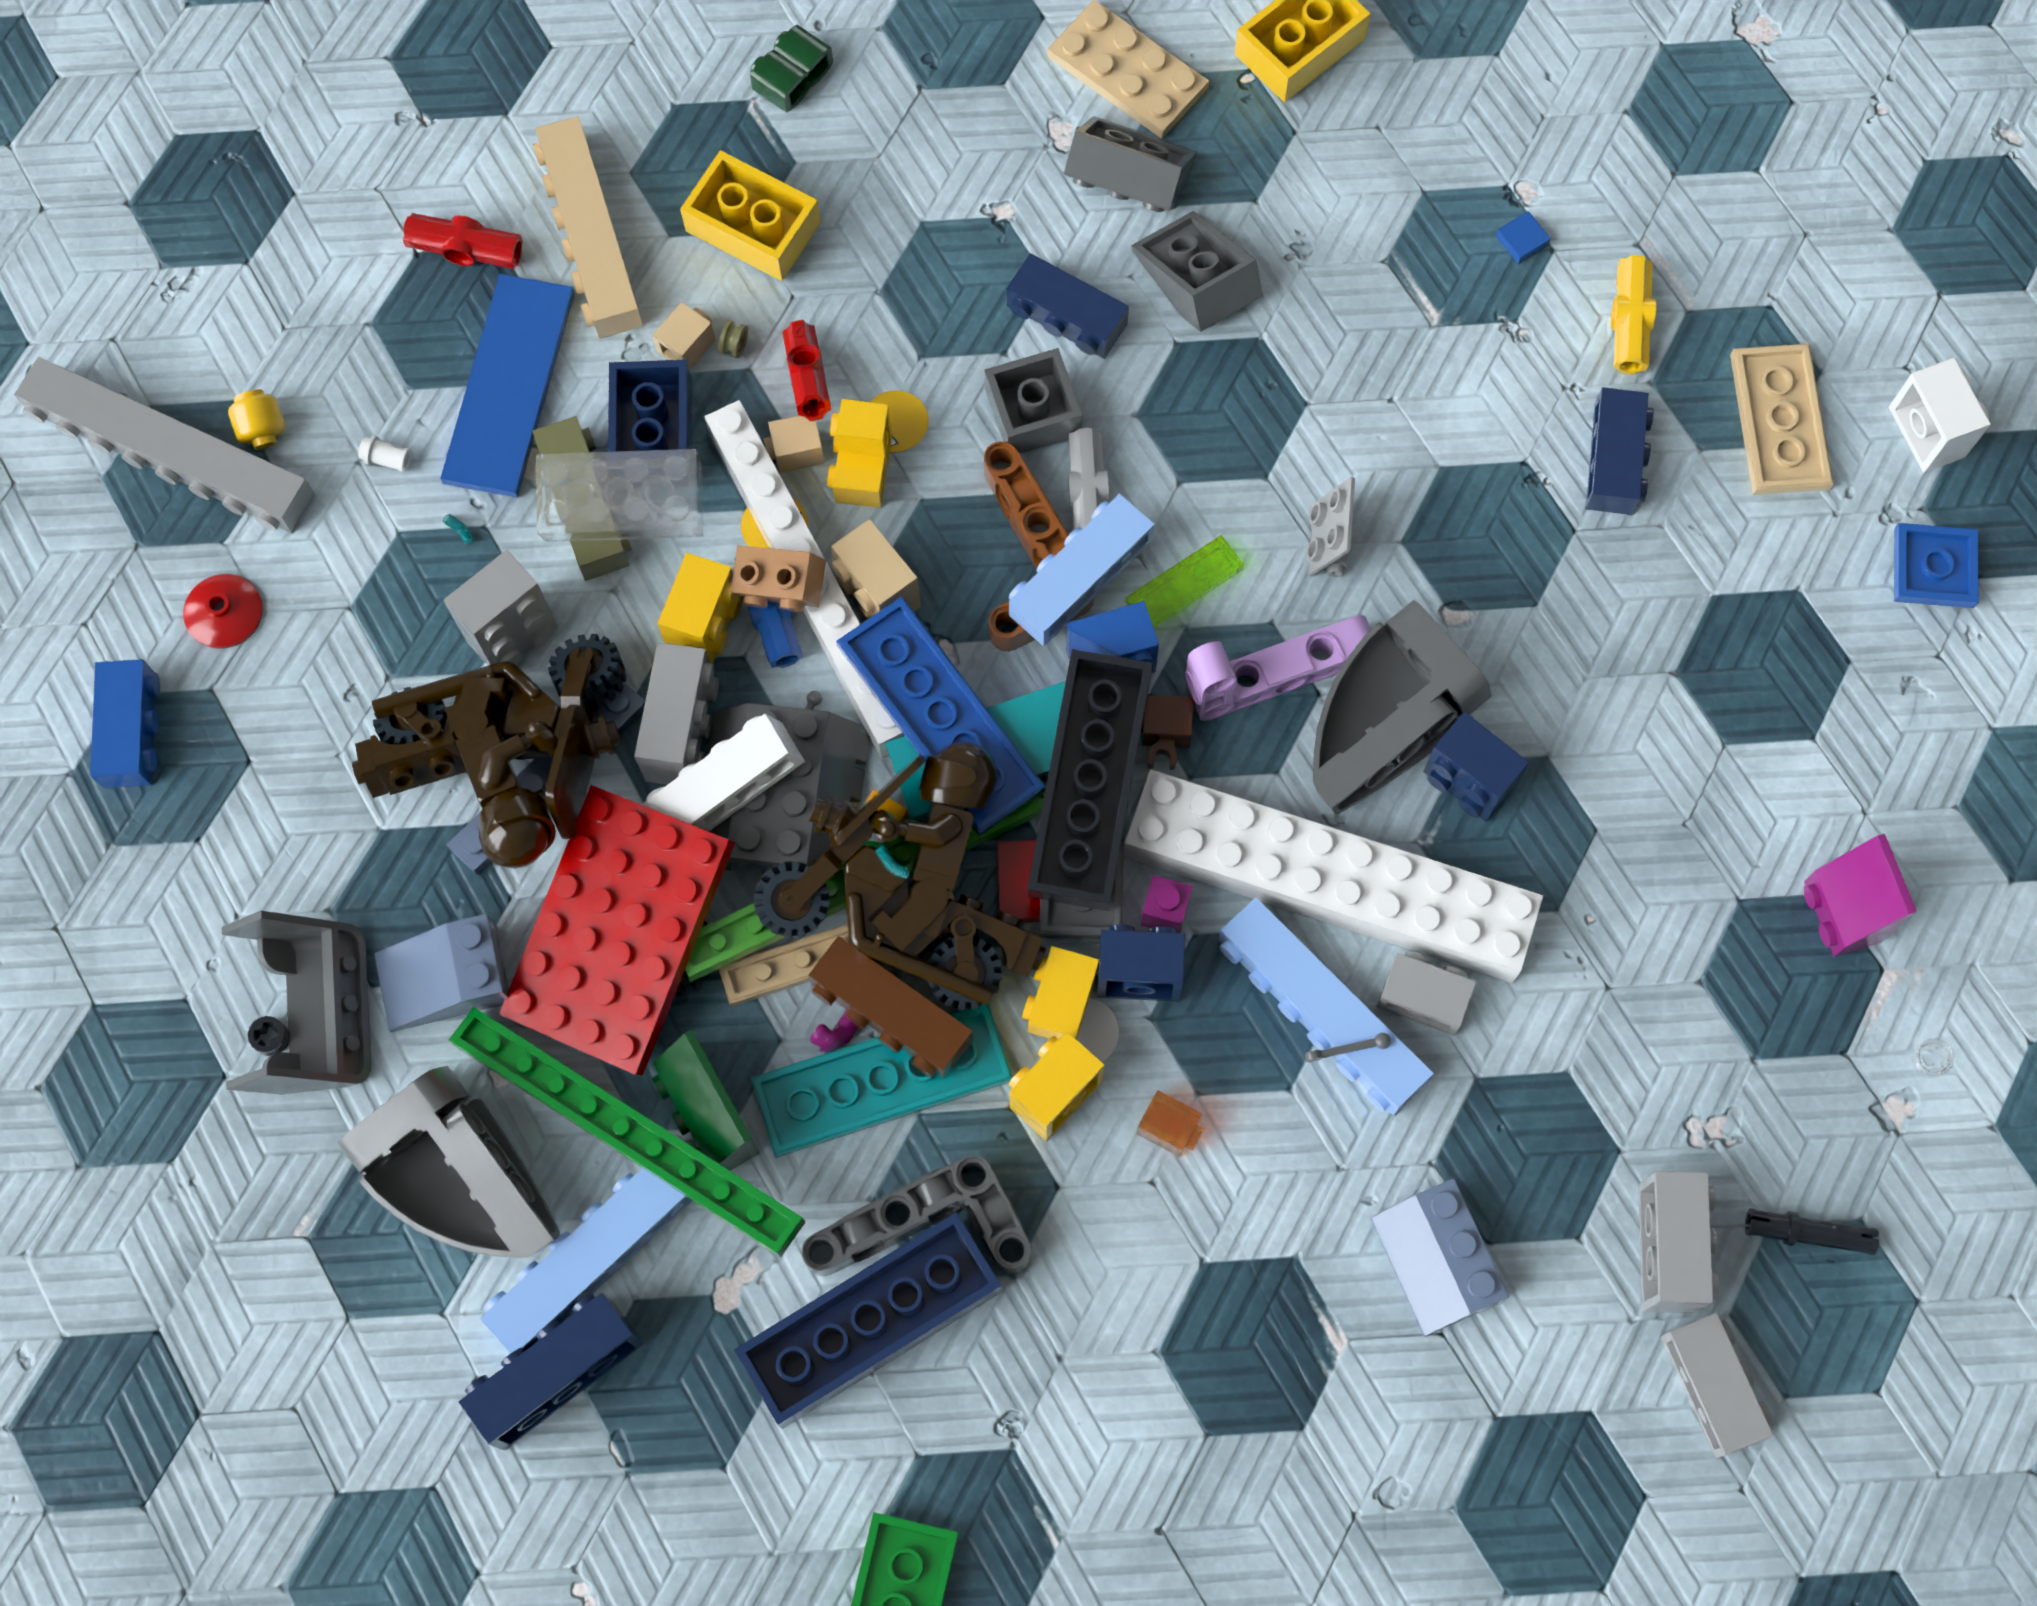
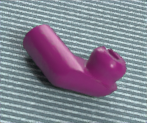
(833, 1039)

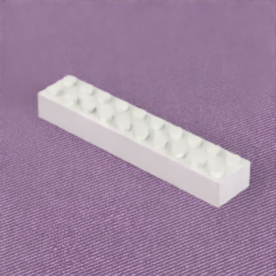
(1333, 876)

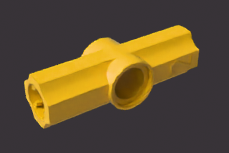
(1633, 314)

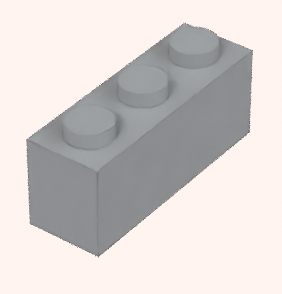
(1718, 1385)

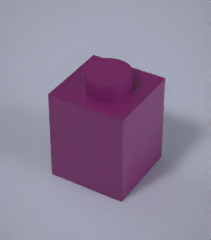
(1166, 904)

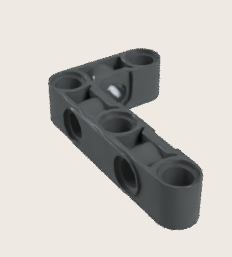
(929, 1202)

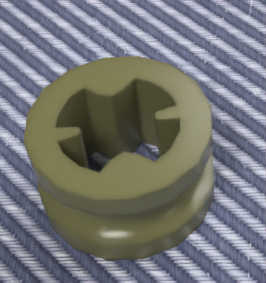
(733, 339)

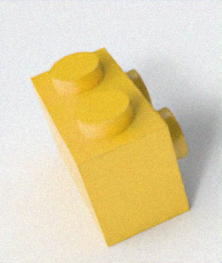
(1062, 993)

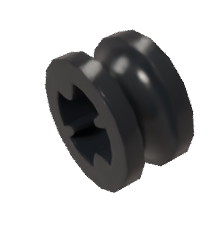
(261, 1026)

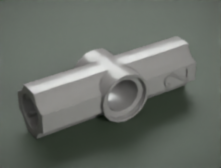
(1087, 479)

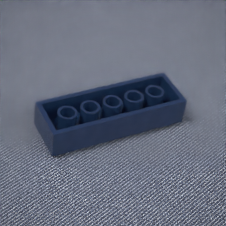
(868, 1320)

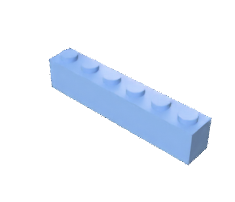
(1322, 1005)
(583, 1259)

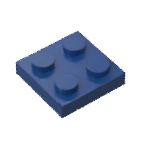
(1936, 565)

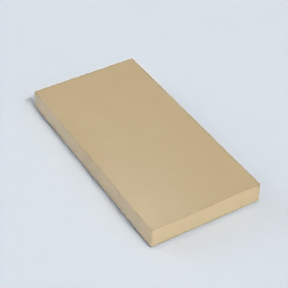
(1781, 419)

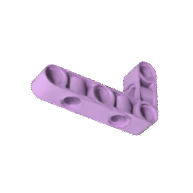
(1277, 669)

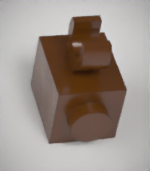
(1166, 726)

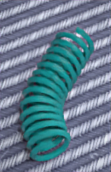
(457, 527)
(893, 866)

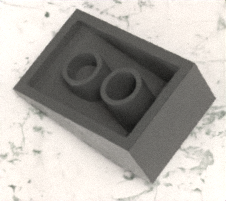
(1199, 270)

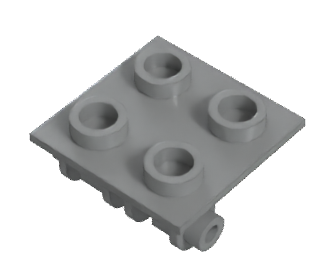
(1331, 530)

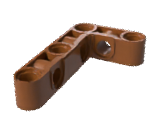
(1023, 506)

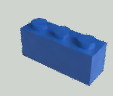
(124, 723)

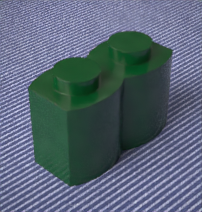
(791, 68)

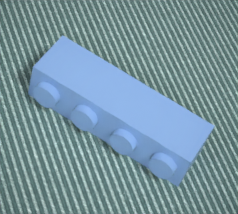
(1080, 569)

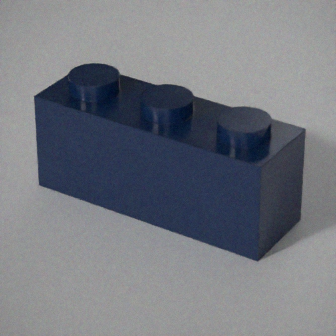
(1067, 306)
(1619, 451)

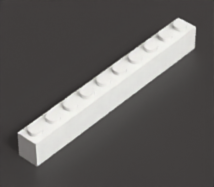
(786, 530)

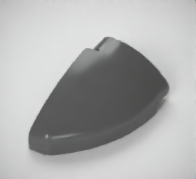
(1391, 706)
(450, 1170)

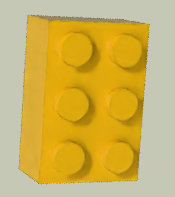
(1299, 40)
(751, 215)

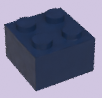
(1474, 767)
(1141, 964)

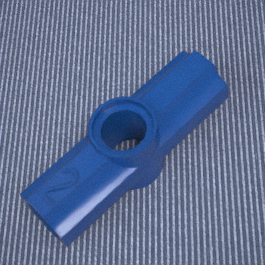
(776, 634)

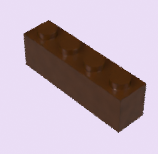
(890, 1008)

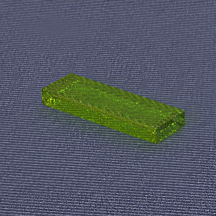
(1188, 580)

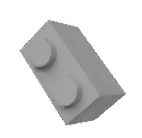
(1426, 992)

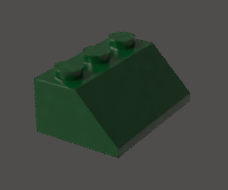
(702, 1103)

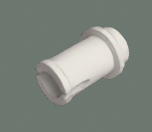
(384, 454)

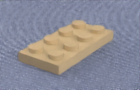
(1128, 68)

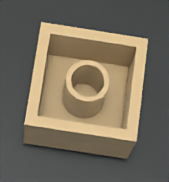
(873, 571)

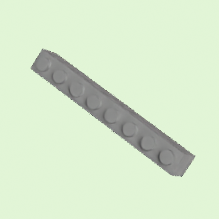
(164, 445)

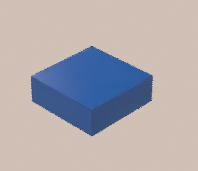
(1523, 237)

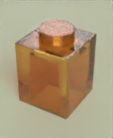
(1170, 1124)

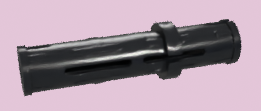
(1793, 1229)

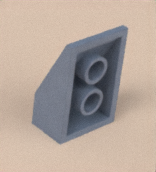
(442, 973)

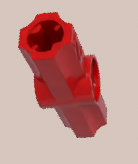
(462, 240)
(806, 370)

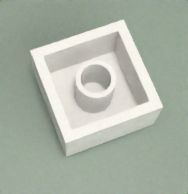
(1939, 414)

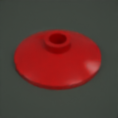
(233, 622)

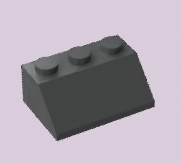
(1129, 164)

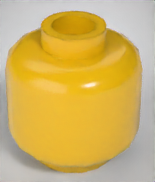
(256, 419)

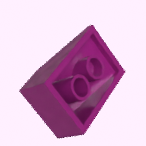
(1859, 897)

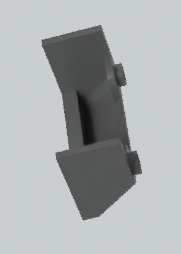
(324, 1002)

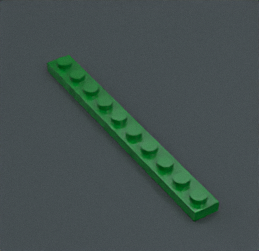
(628, 1132)

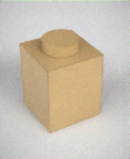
(684, 335)
(794, 443)

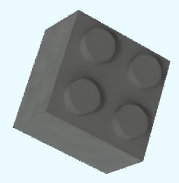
(1033, 401)

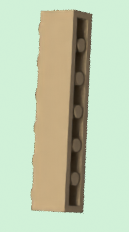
(588, 227)

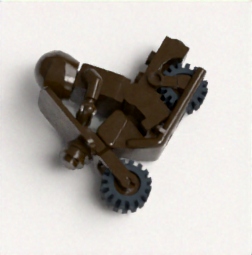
(493, 721)
(880, 911)

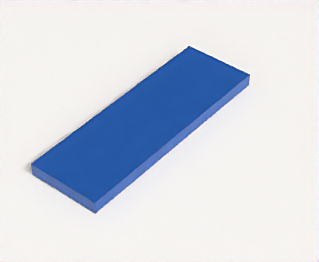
(507, 386)
(935, 703)

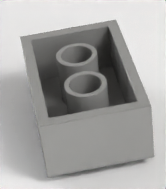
(502, 611)
(675, 712)
(1677, 1242)

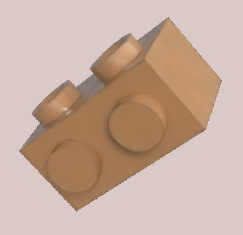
(777, 577)

